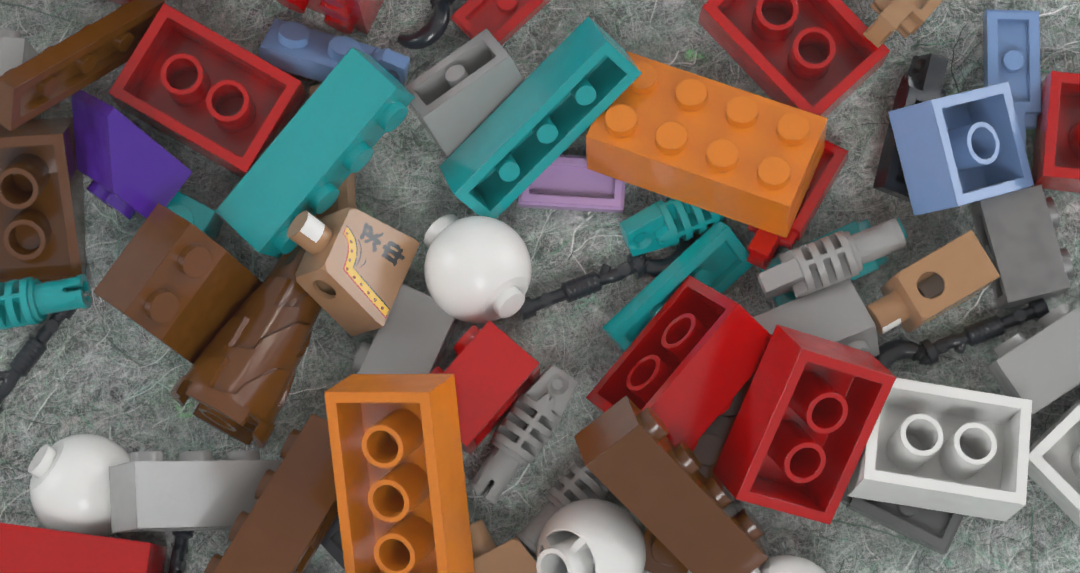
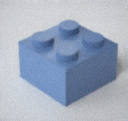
(961, 148)

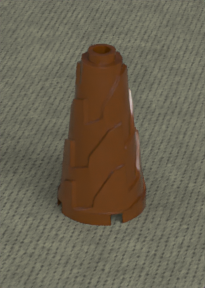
(253, 357)

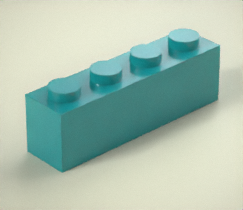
(539, 120)
(316, 152)

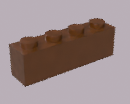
(668, 491)
(291, 510)

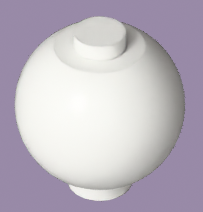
(476, 268)
(73, 484)
(591, 539)

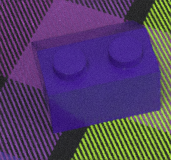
(121, 160)

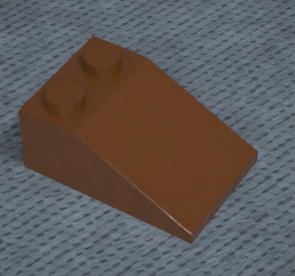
(41, 202)
(177, 283)

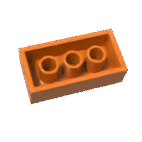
(709, 146)
(399, 474)

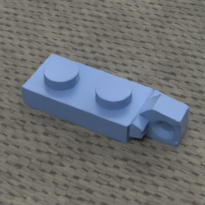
(316, 53)
(1013, 56)

